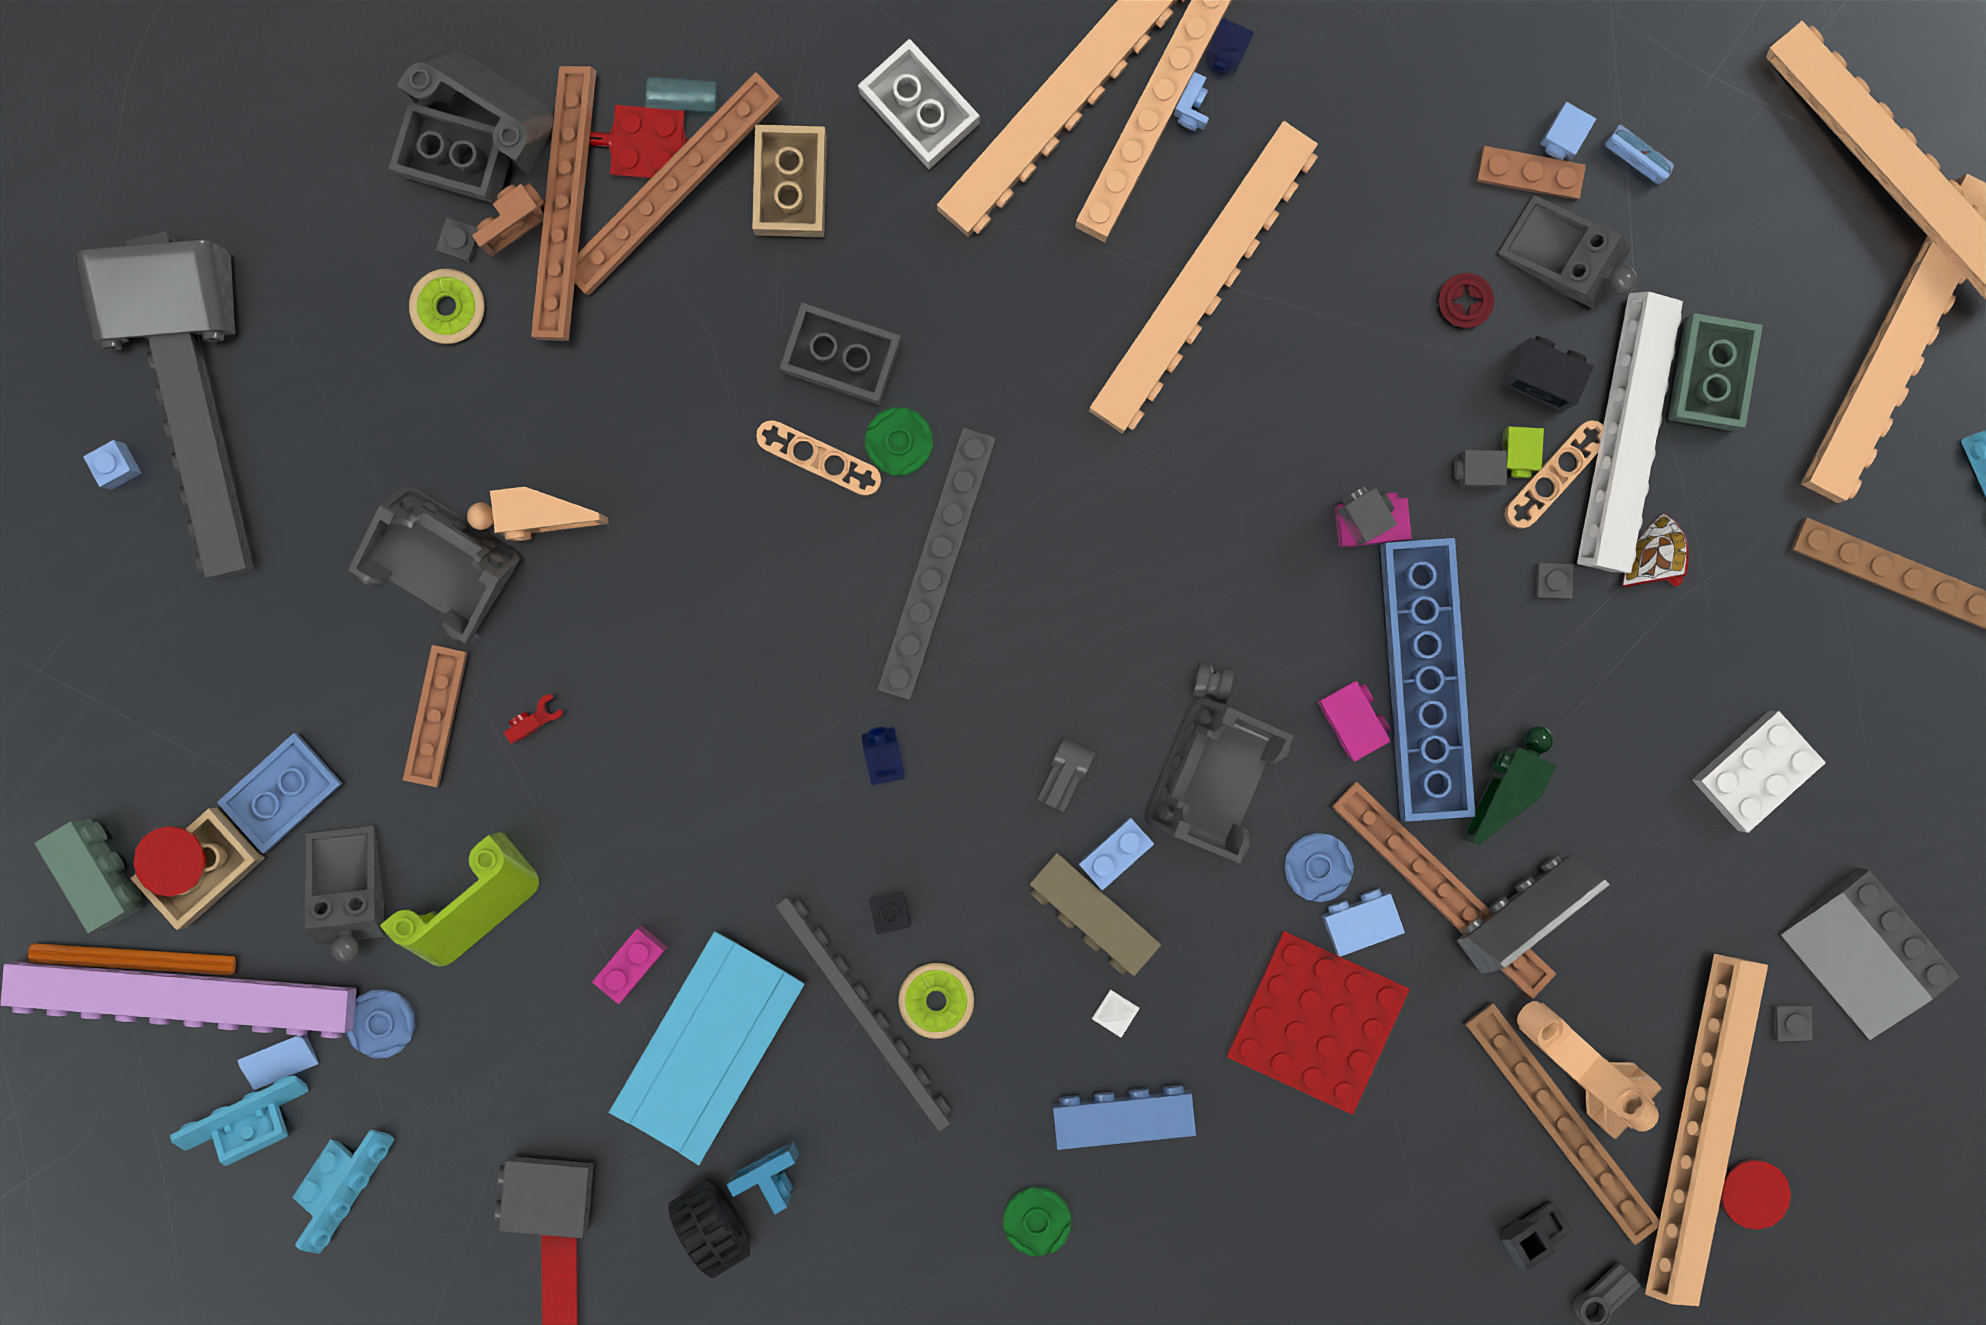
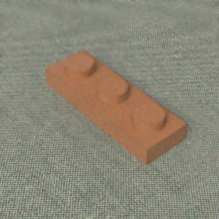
(1530, 173)

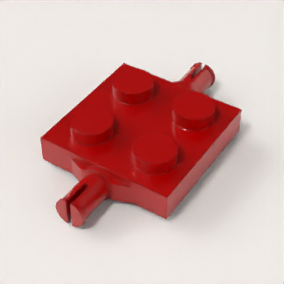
(642, 139)

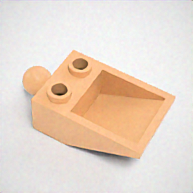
(527, 511)

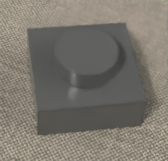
(457, 240)
(1554, 580)
(1793, 1023)

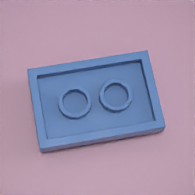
(279, 793)

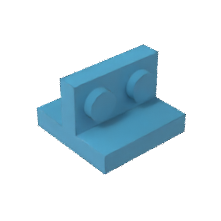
(766, 1174)

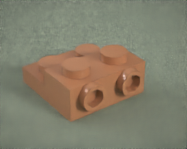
(519, 212)

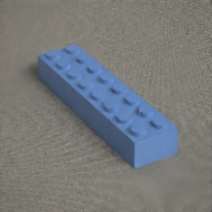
(1427, 679)

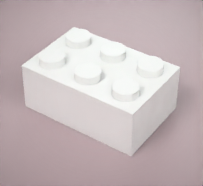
(919, 104)
(1758, 771)

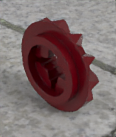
(1478, 289)

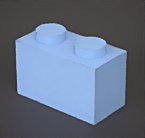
(1115, 853)
(1362, 922)

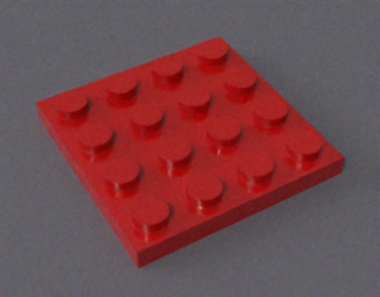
(1317, 1022)

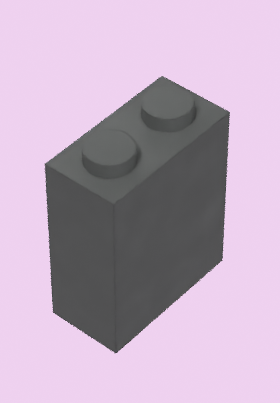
(544, 1197)

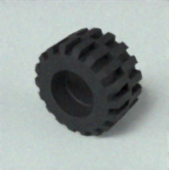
(709, 1229)

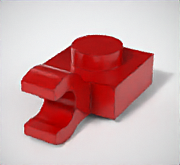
(525, 725)

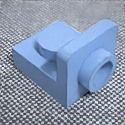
(1192, 96)

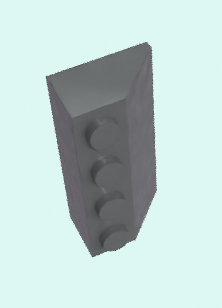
(1530, 913)

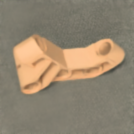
(1616, 1092)

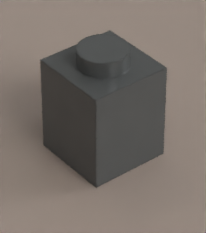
(1481, 469)

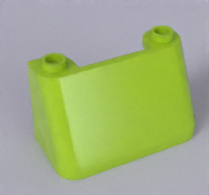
(502, 887)

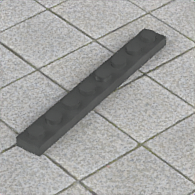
(936, 563)
(874, 1024)

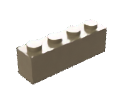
(1094, 914)

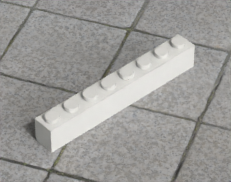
(1630, 432)

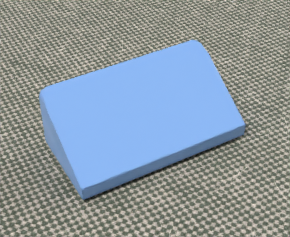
(278, 1061)

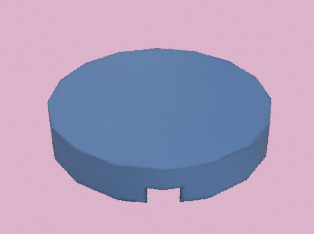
(1318, 867)
(382, 1023)

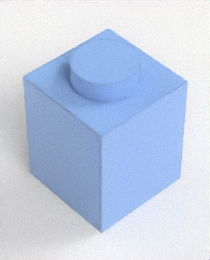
(1567, 132)
(112, 464)

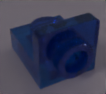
(1228, 46)
(882, 755)

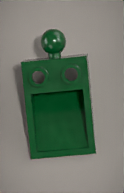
(1515, 785)

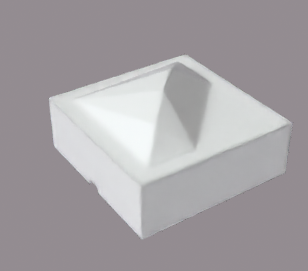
(1115, 1013)

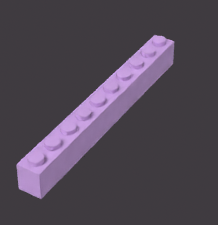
(178, 997)

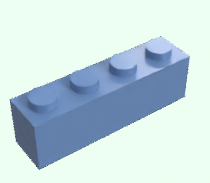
(1124, 1118)

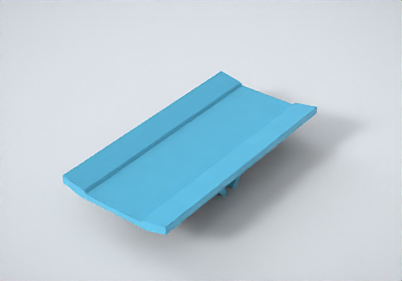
(707, 1047)

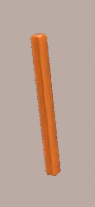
(131, 959)

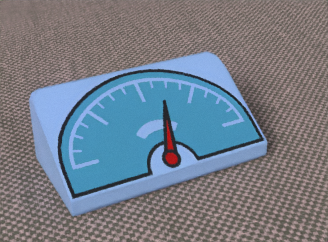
(1639, 155)

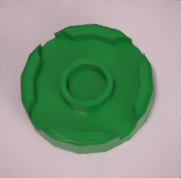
(898, 441)
(1036, 1221)

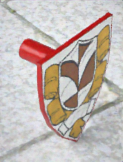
(1660, 554)

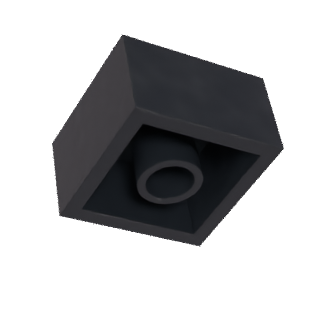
(1548, 373)

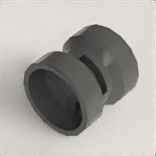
(1214, 683)

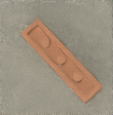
(435, 716)

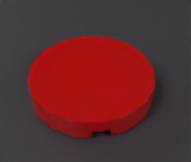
(170, 861)
(1755, 1194)

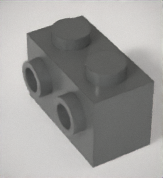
(1367, 514)

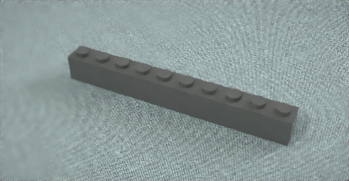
(198, 448)

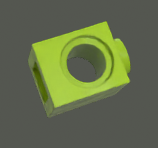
(1523, 450)

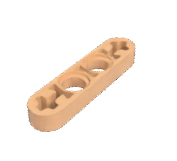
(821, 453)
(1553, 472)

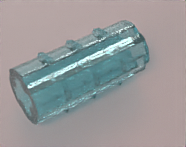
(682, 94)

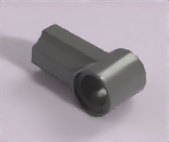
(1068, 768)
(1609, 1294)

